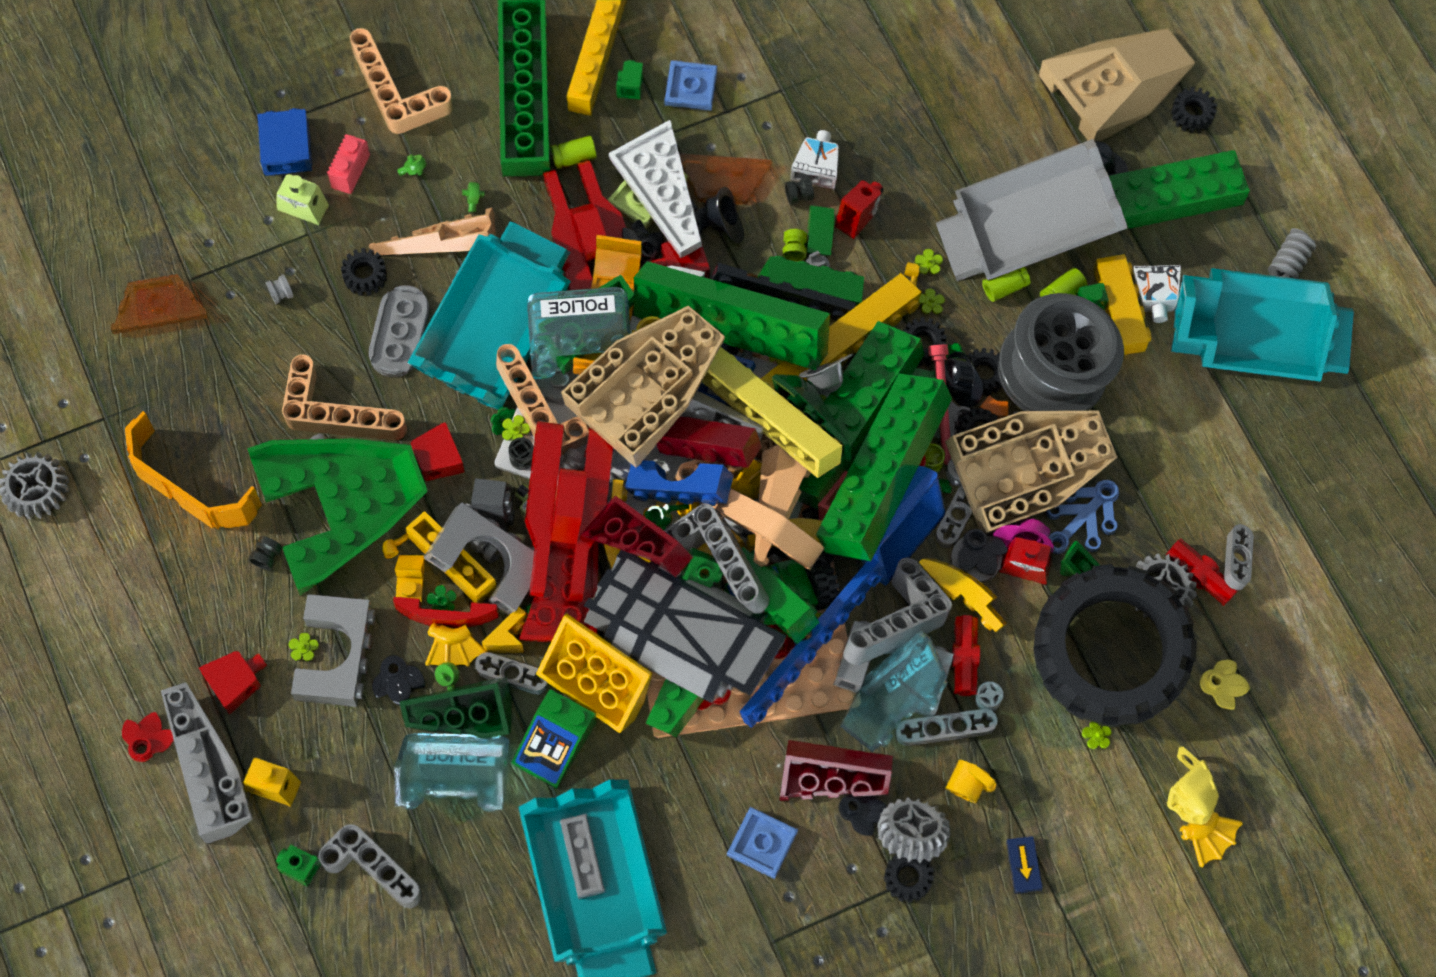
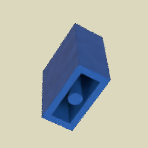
(284, 142)

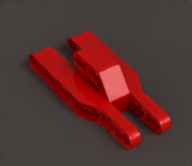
(583, 222)
(577, 503)

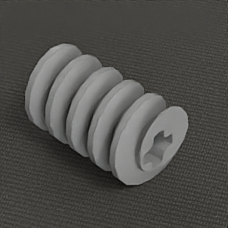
(1292, 255)

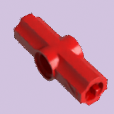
(1204, 569)
(966, 655)

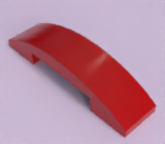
(479, 613)

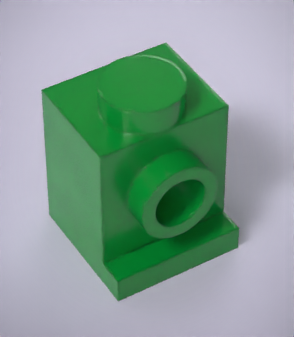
(630, 80)
(1095, 293)
(702, 561)
(304, 870)

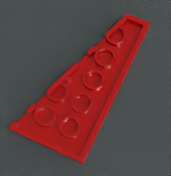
(550, 609)

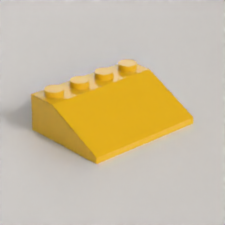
(595, 674)

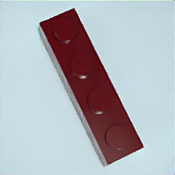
(711, 442)

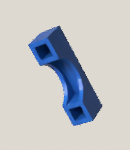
(706, 484)

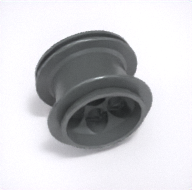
(1071, 337)

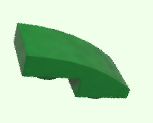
(820, 230)

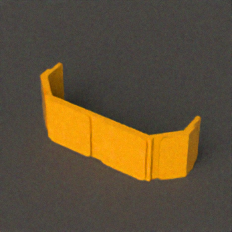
(612, 259)
(228, 516)

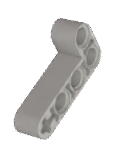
(375, 869)

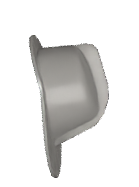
(827, 376)

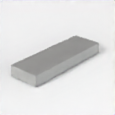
(582, 856)

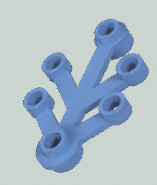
(1087, 514)

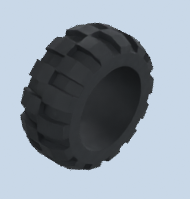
(1122, 585)

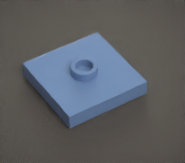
(691, 85)
(762, 842)

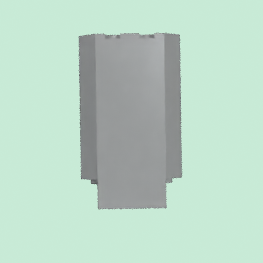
(1031, 213)

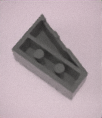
(494, 501)

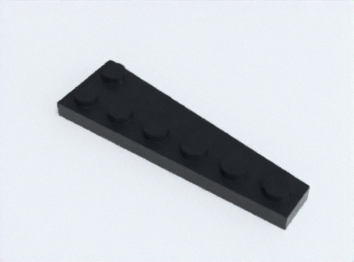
(785, 291)

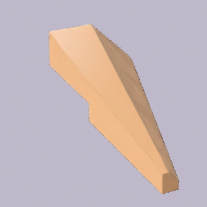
(441, 237)
(778, 490)

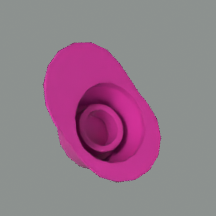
(1027, 529)

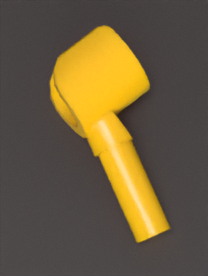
(912, 271)
(390, 546)

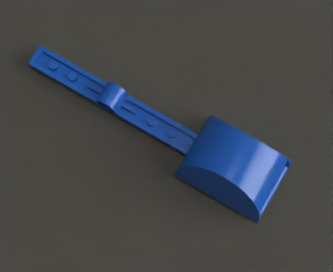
(912, 523)

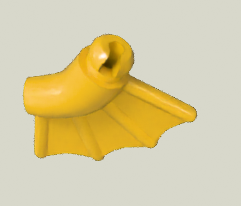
(748, 480)
(452, 646)
(1211, 838)

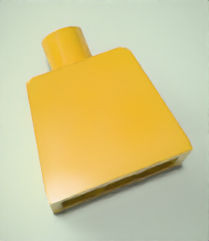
(269, 782)

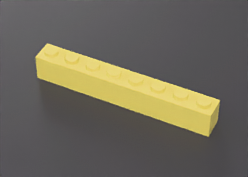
(780, 419)

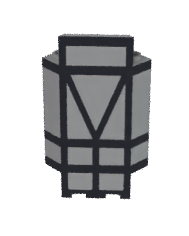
(682, 628)

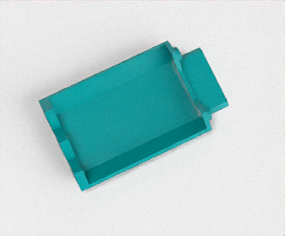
(488, 310)
(608, 930)

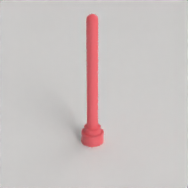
(938, 355)

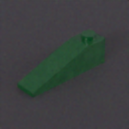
(805, 397)
(472, 709)

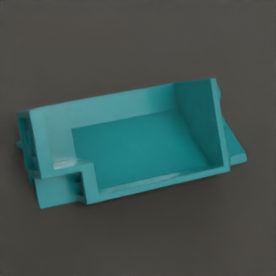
(1263, 325)

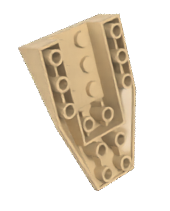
(1117, 79)
(645, 382)
(1028, 462)

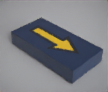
(1024, 864)

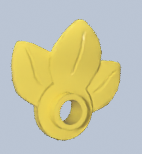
(1227, 684)

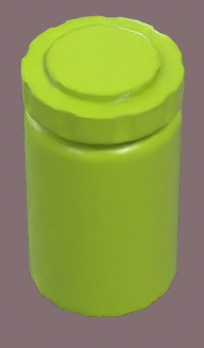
(573, 152)
(1066, 283)
(1006, 284)

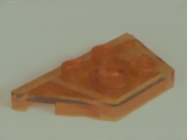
(711, 173)
(156, 304)

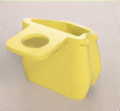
(1195, 793)

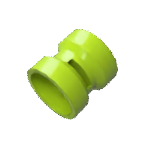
(794, 245)
(936, 456)

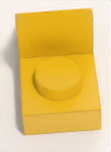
(410, 576)
(502, 638)

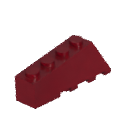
(630, 531)
(833, 772)

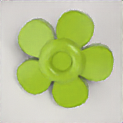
(928, 262)
(931, 302)
(515, 429)
(303, 648)
(1097, 735)

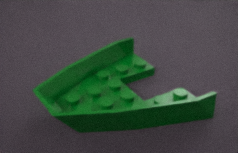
(360, 488)

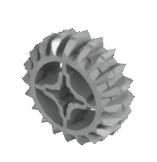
(29, 473)
(1166, 568)
(913, 830)

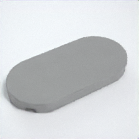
(398, 330)

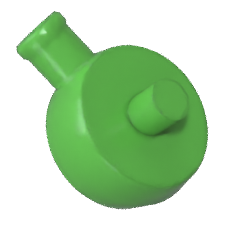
(413, 165)
(473, 194)
(447, 674)

